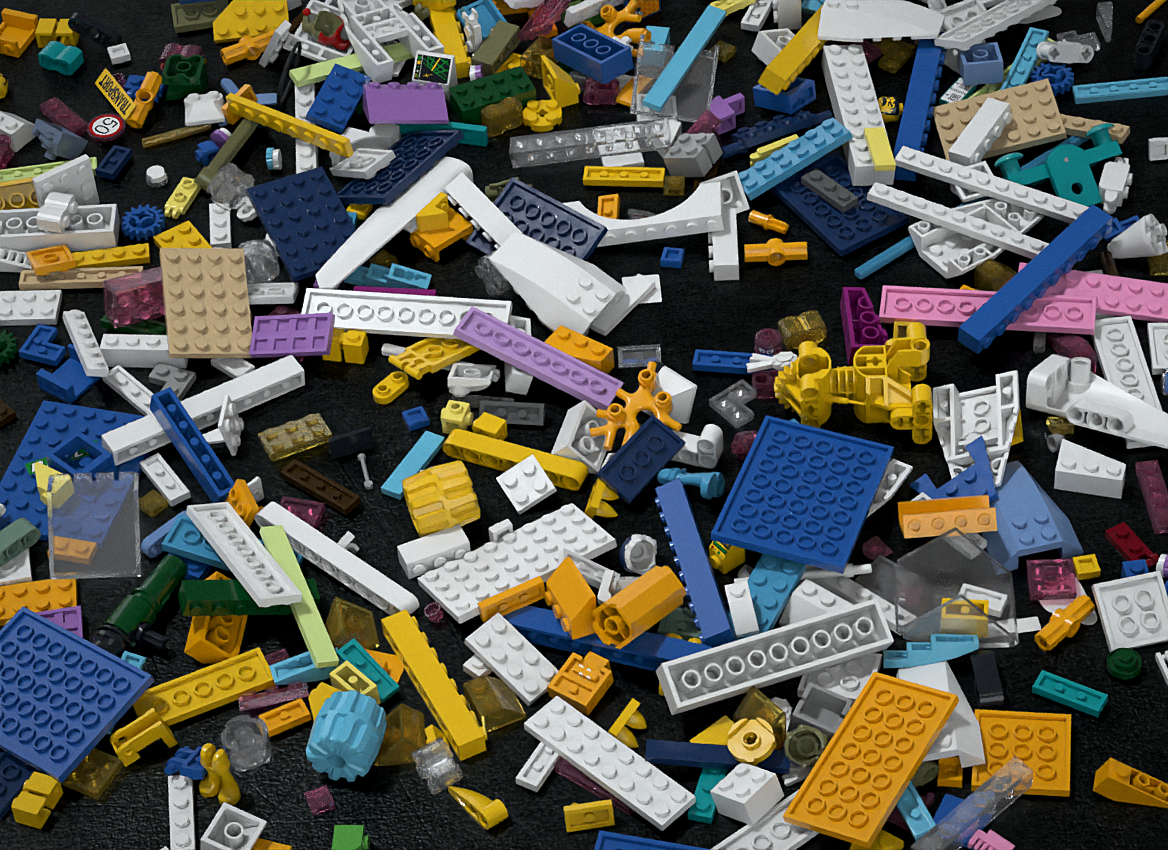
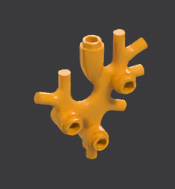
(613, 18)
(641, 400)

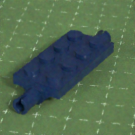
(778, 127)

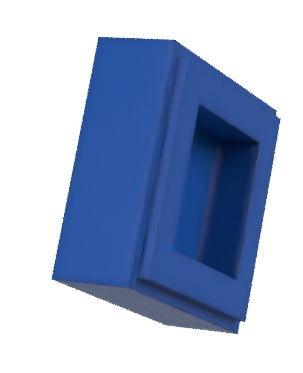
(672, 257)
(415, 418)

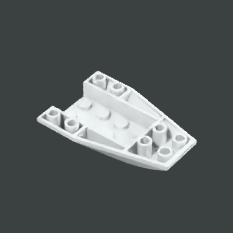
(957, 253)

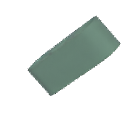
(16, 539)

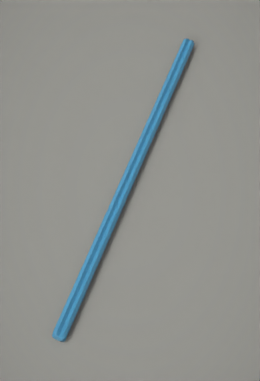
(907, 243)

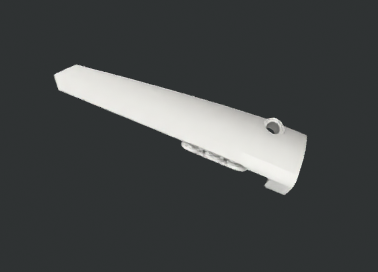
(389, 221)
(1073, 392)

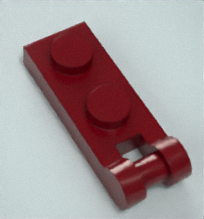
(1130, 545)

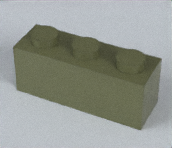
(496, 47)

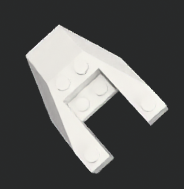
(377, 22)

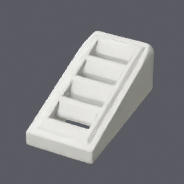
(11, 260)

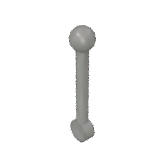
(368, 484)

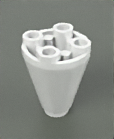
(1140, 240)

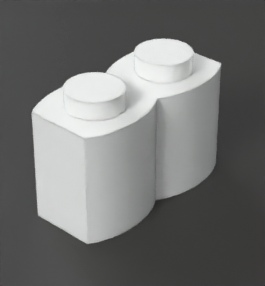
(56, 212)

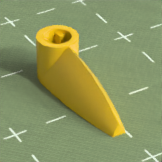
(481, 808)

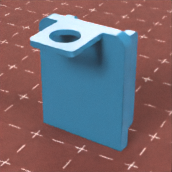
(487, 15)

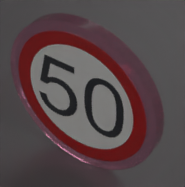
(106, 127)

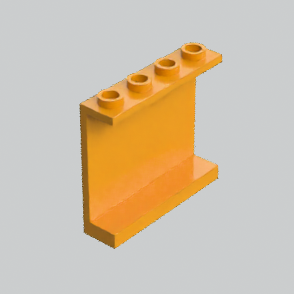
(938, 516)

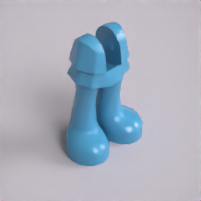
(710, 484)

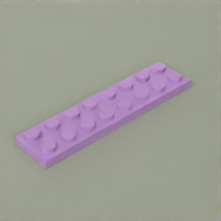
(537, 358)

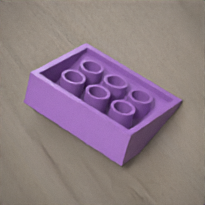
(404, 103)

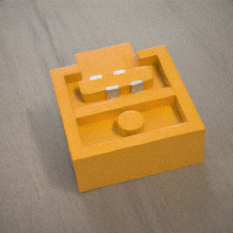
(582, 681)

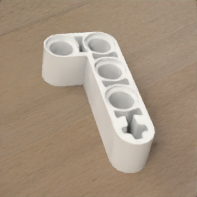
(702, 449)

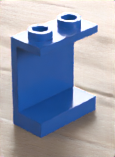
(68, 380)

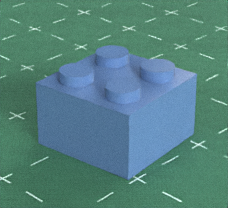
(981, 64)

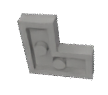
(176, 378)

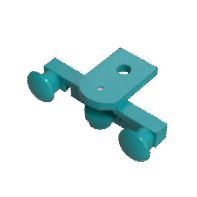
(1066, 167)

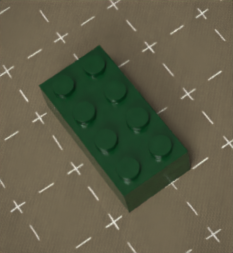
(473, 96)

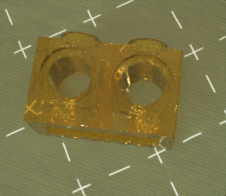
(531, 58)

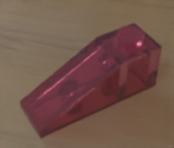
(1073, 346)

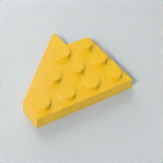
(249, 18)

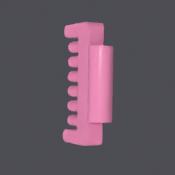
(990, 840)

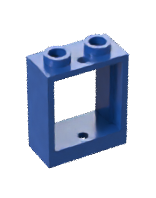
(786, 101)
(103, 463)

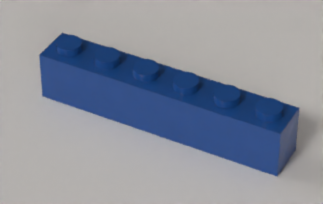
(191, 445)

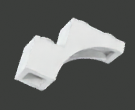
(379, 137)

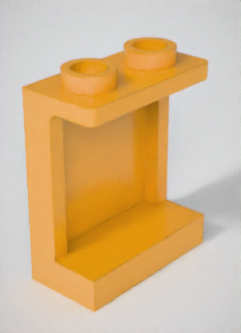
(16, 31)
(434, 241)

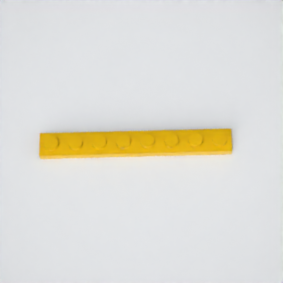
(289, 125)

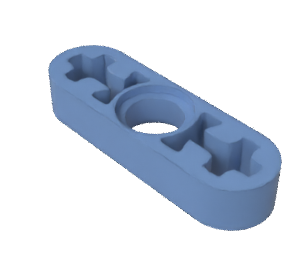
(153, 543)

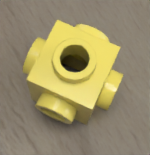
(456, 416)

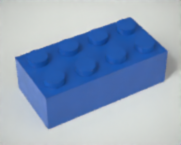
(592, 53)

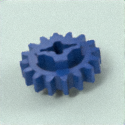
(1058, 76)
(143, 222)

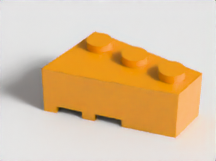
(582, 348)

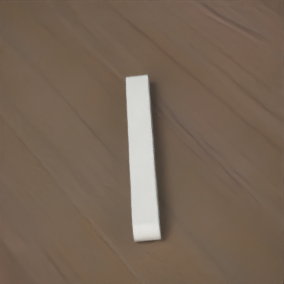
(338, 561)

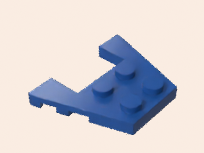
(971, 482)

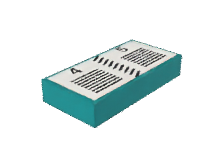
(957, 92)

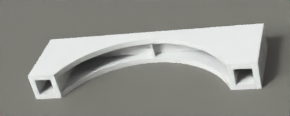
(696, 215)

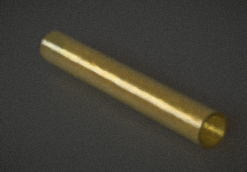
(175, 134)

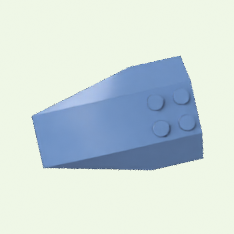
(1027, 521)

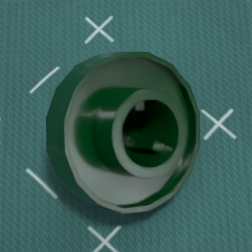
(1124, 663)

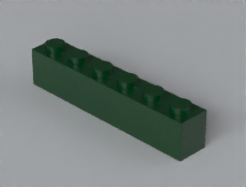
(228, 598)

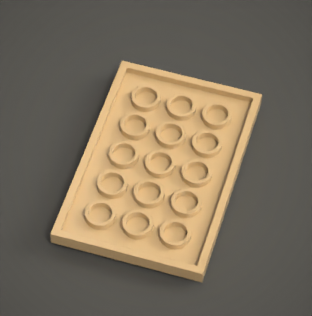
(1032, 123)
(206, 302)

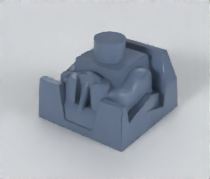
(58, 140)

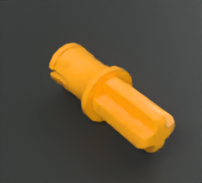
(768, 222)

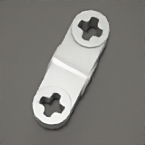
(1064, 52)

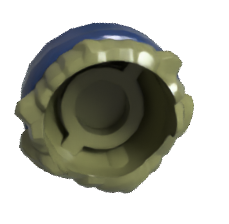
(804, 746)

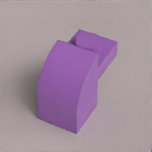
(727, 111)

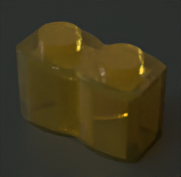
(502, 116)
(802, 328)

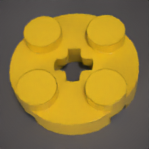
(549, 108)
(755, 752)

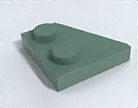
(681, 623)

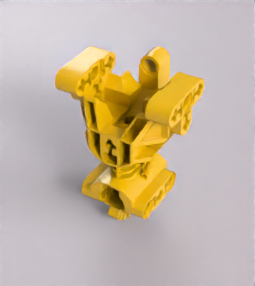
(874, 384)

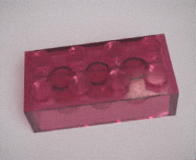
(134, 297)

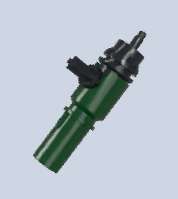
(137, 612)

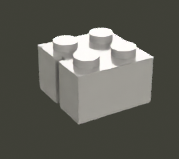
(693, 155)
(820, 710)

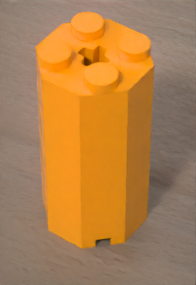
(638, 606)

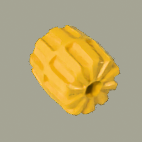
(441, 498)

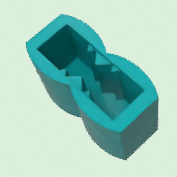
(60, 58)

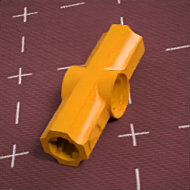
(246, 48)
(147, 91)
(775, 252)
(1064, 622)

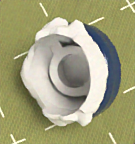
(638, 554)

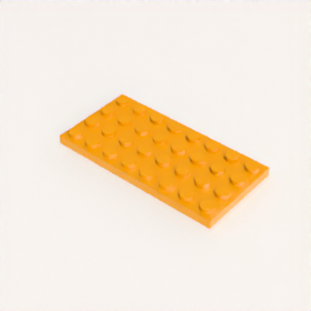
(871, 759)

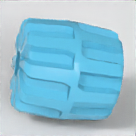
(346, 735)

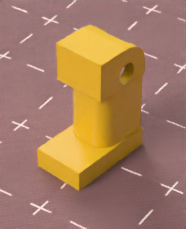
(139, 735)

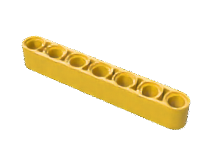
(505, 455)

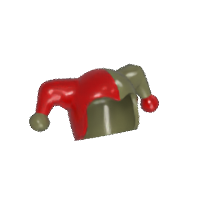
(325, 28)

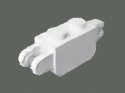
(1114, 184)

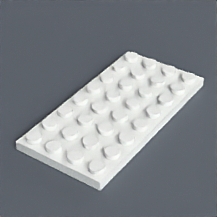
(514, 560)

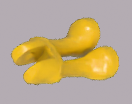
(219, 776)

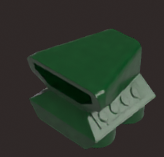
(185, 76)

